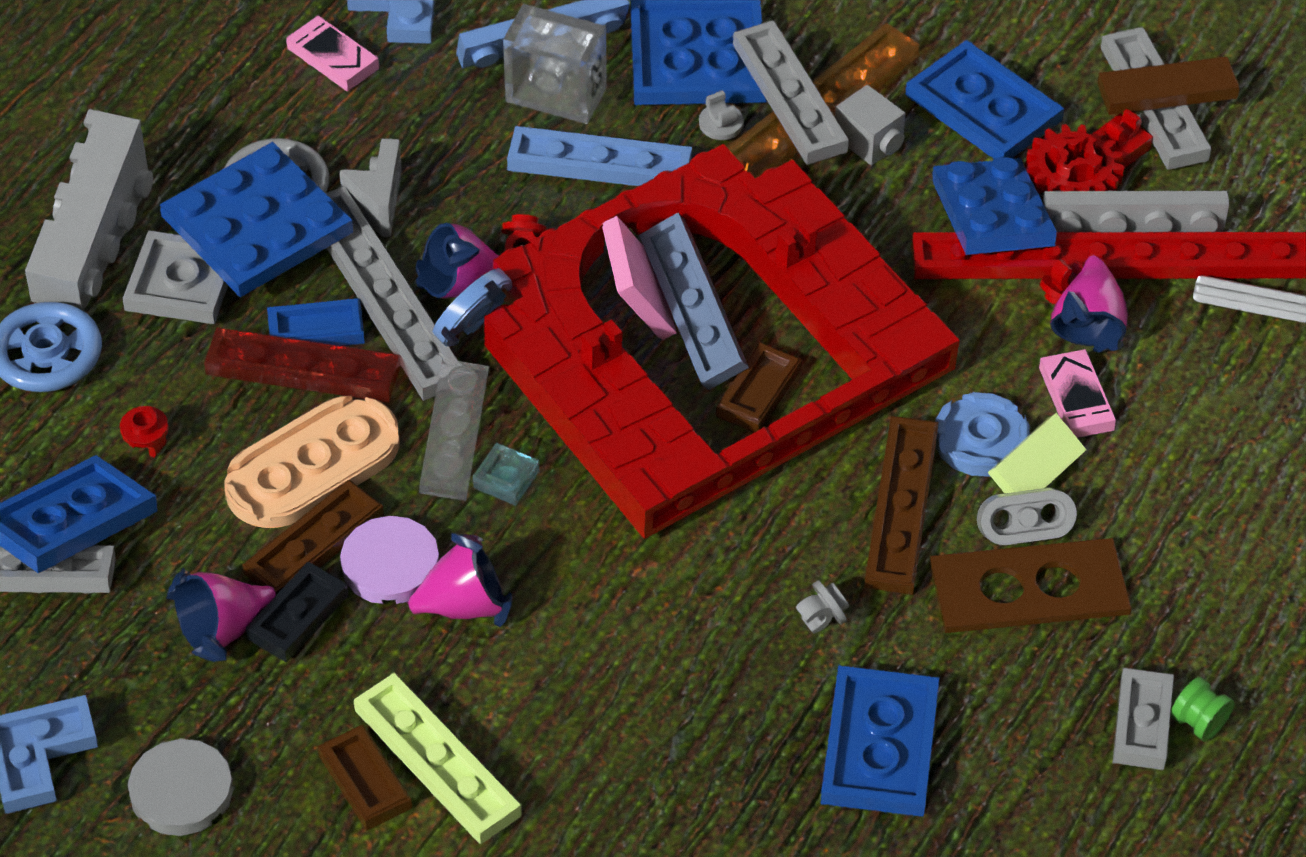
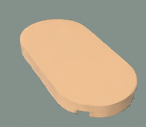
(310, 459)

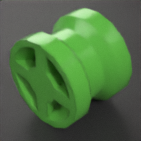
(1202, 709)

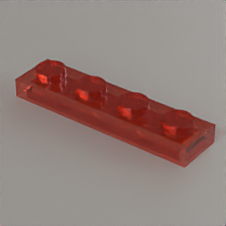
(302, 364)

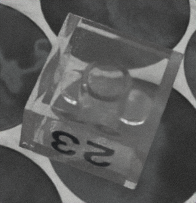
(555, 63)

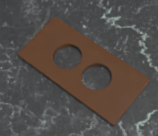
(1091, 561)

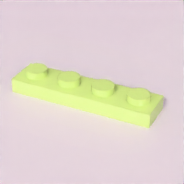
(437, 758)

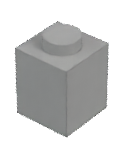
(871, 124)

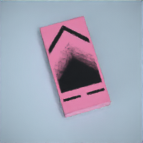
(332, 53)
(1077, 393)

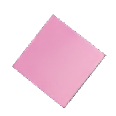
(636, 278)

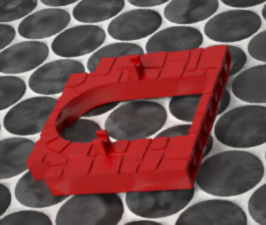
(622, 420)

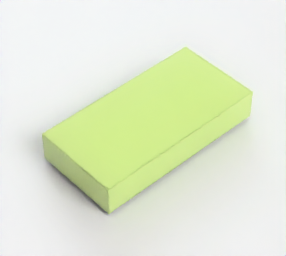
(1038, 457)

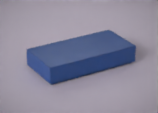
(319, 322)

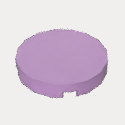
(388, 558)

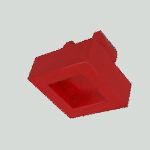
(1128, 135)

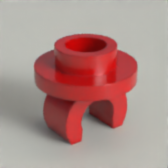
(521, 229)
(1059, 280)
(145, 428)

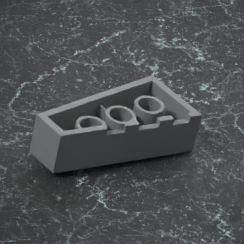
(90, 212)

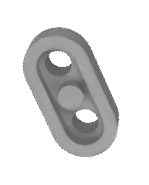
(1025, 517)

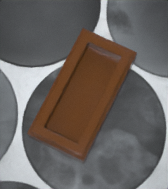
(759, 388)
(364, 777)

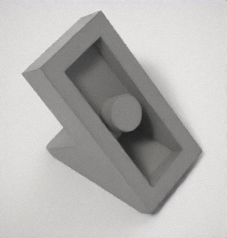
(378, 188)

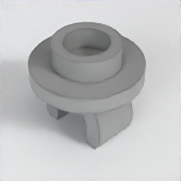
(719, 119)
(821, 608)

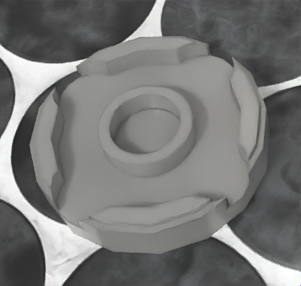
(180, 787)

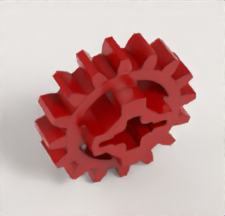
(1074, 161)

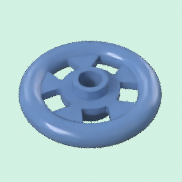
(48, 346)

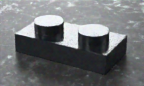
(297, 612)

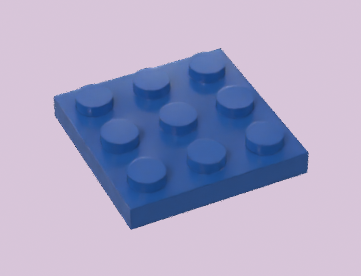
(688, 51)
(256, 219)

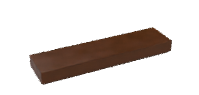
(901, 505)

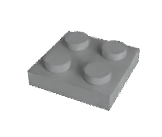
(173, 281)

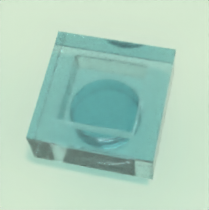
(506, 474)

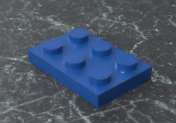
(984, 101)
(993, 206)
(71, 513)
(880, 741)

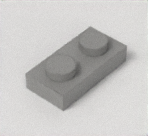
(1143, 719)

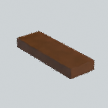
(1168, 85)
(313, 537)

